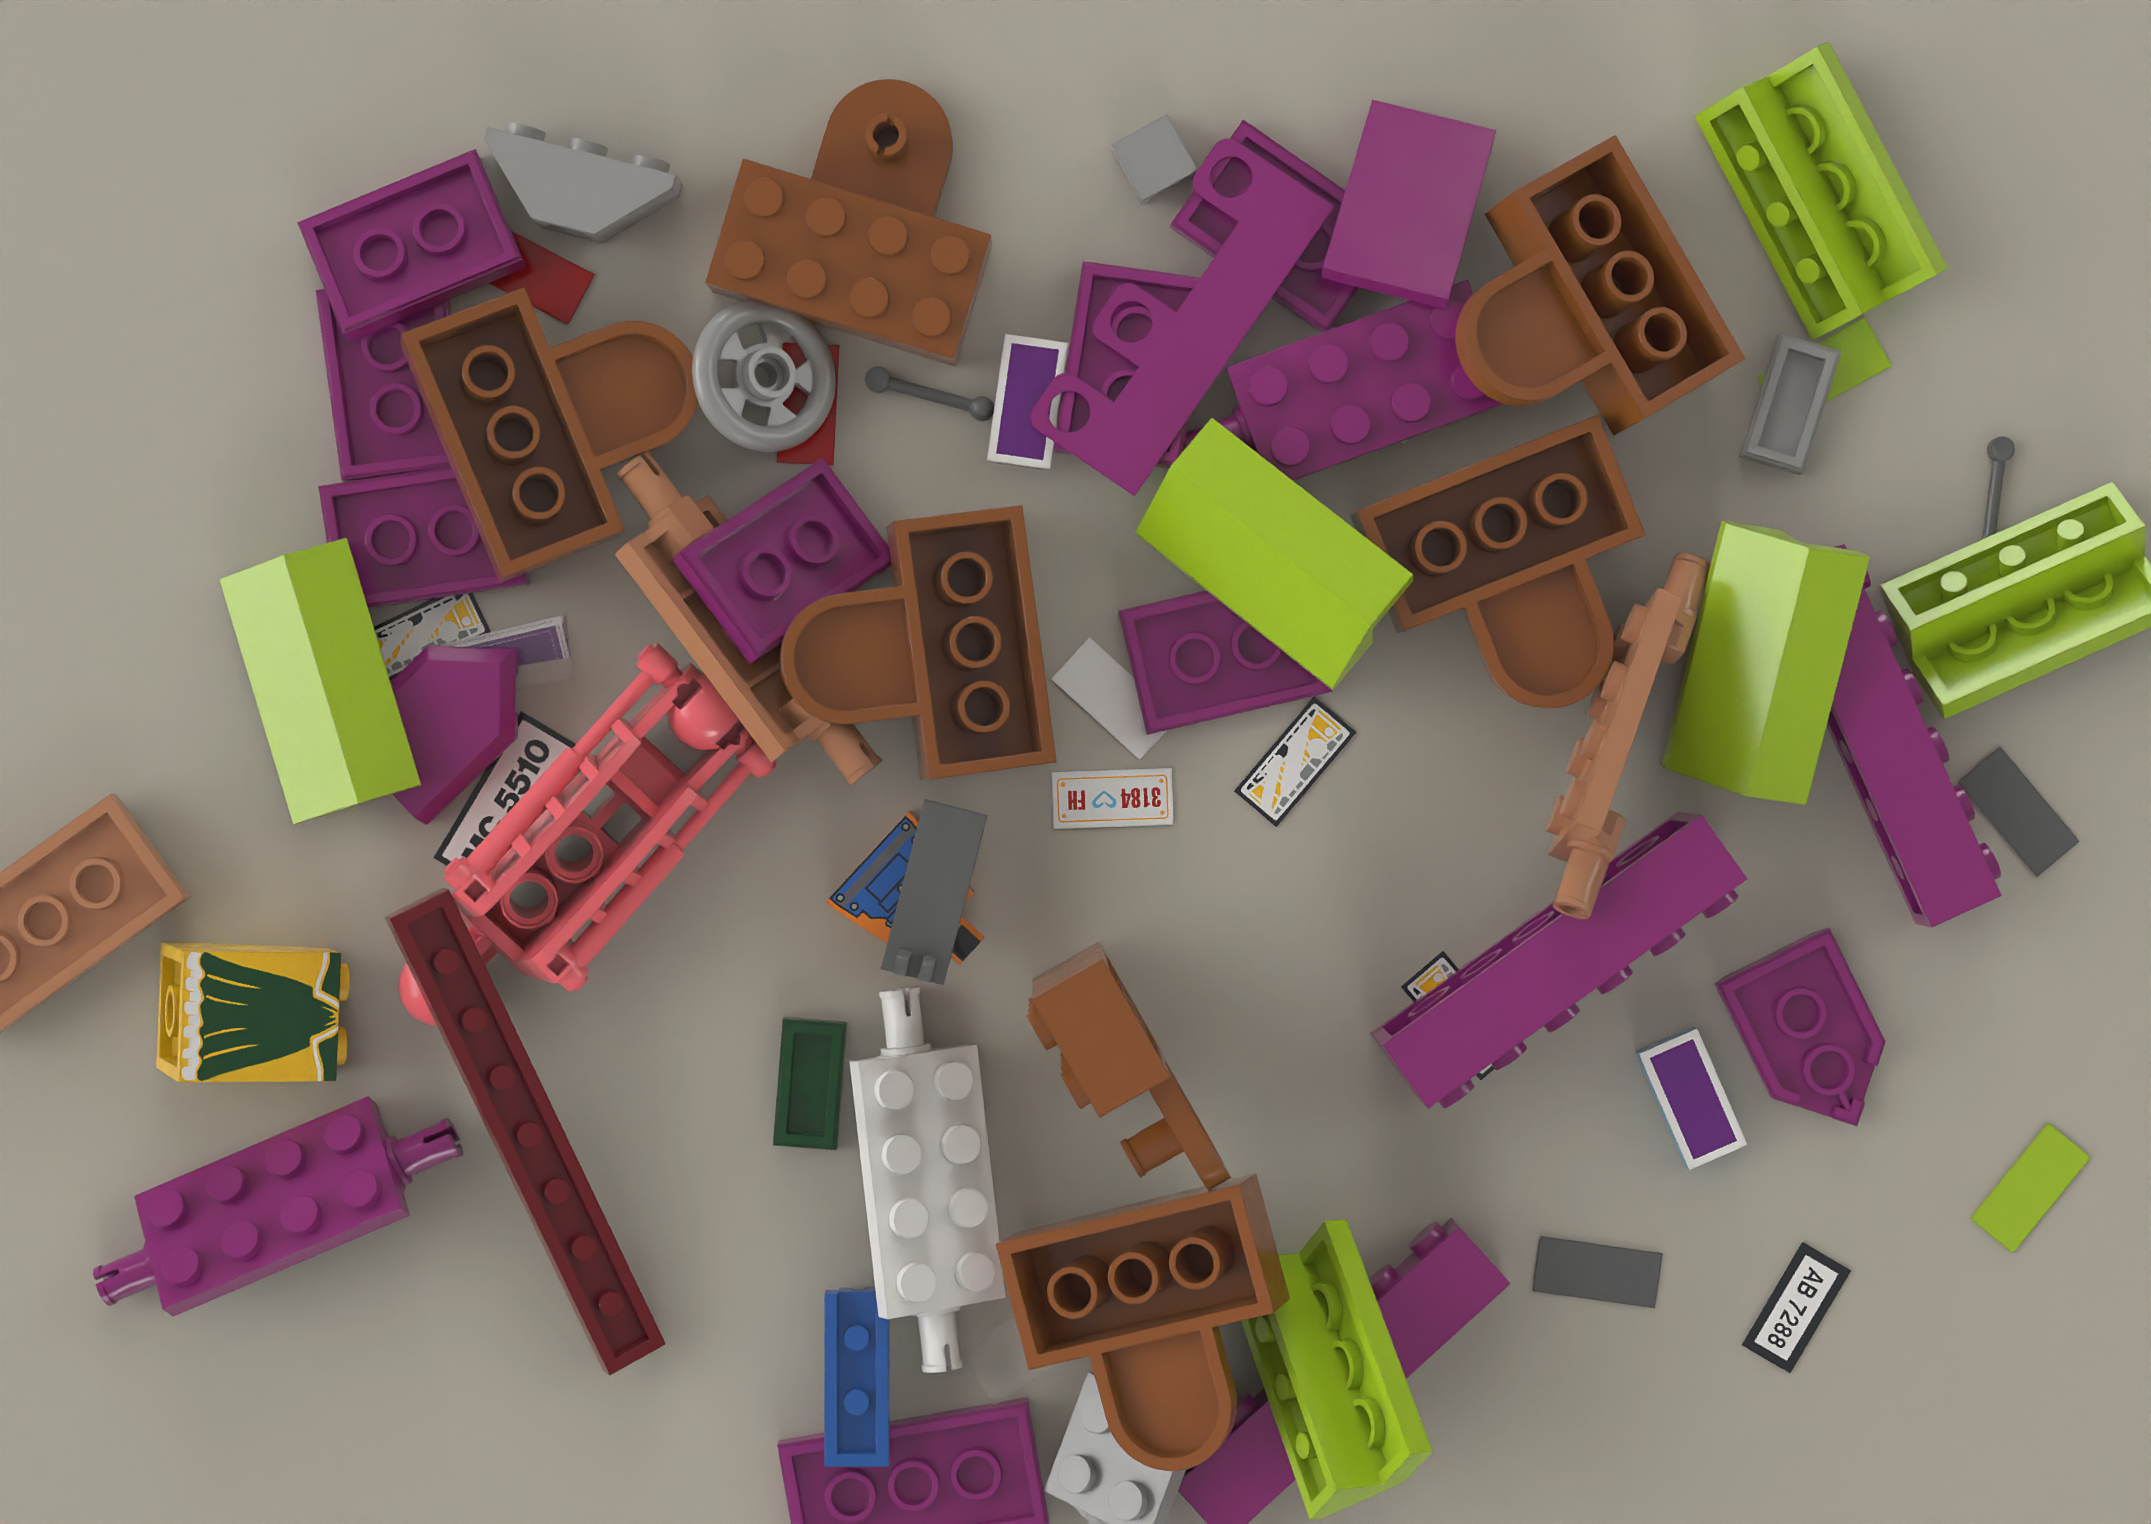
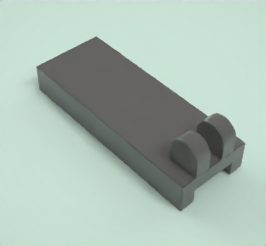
(934, 892)

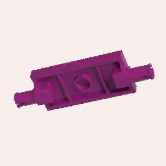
(1354, 388)
(273, 1206)

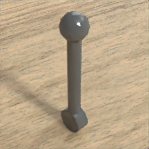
(879, 380)
(1999, 452)

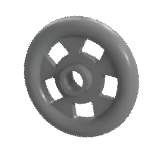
(725, 405)

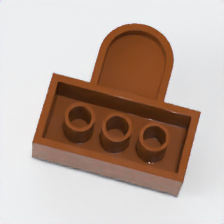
(862, 234)
(1592, 298)
(542, 422)
(1512, 554)
(942, 645)
(1115, 1058)
(1146, 1304)

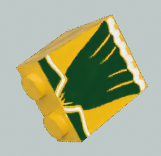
(250, 1012)

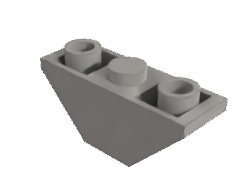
(578, 186)

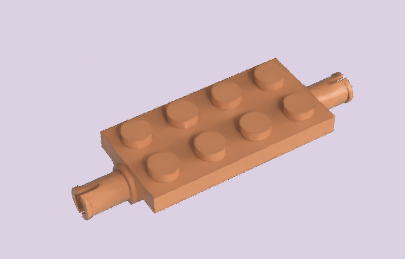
(750, 690)
(1581, 821)

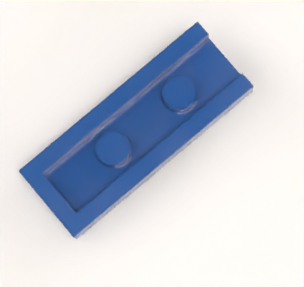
(856, 1380)

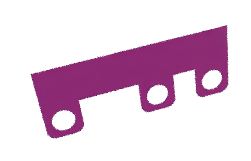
(1194, 344)

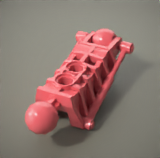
(640, 775)

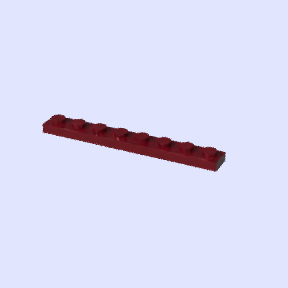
(525, 1129)

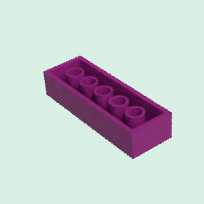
(1557, 960)

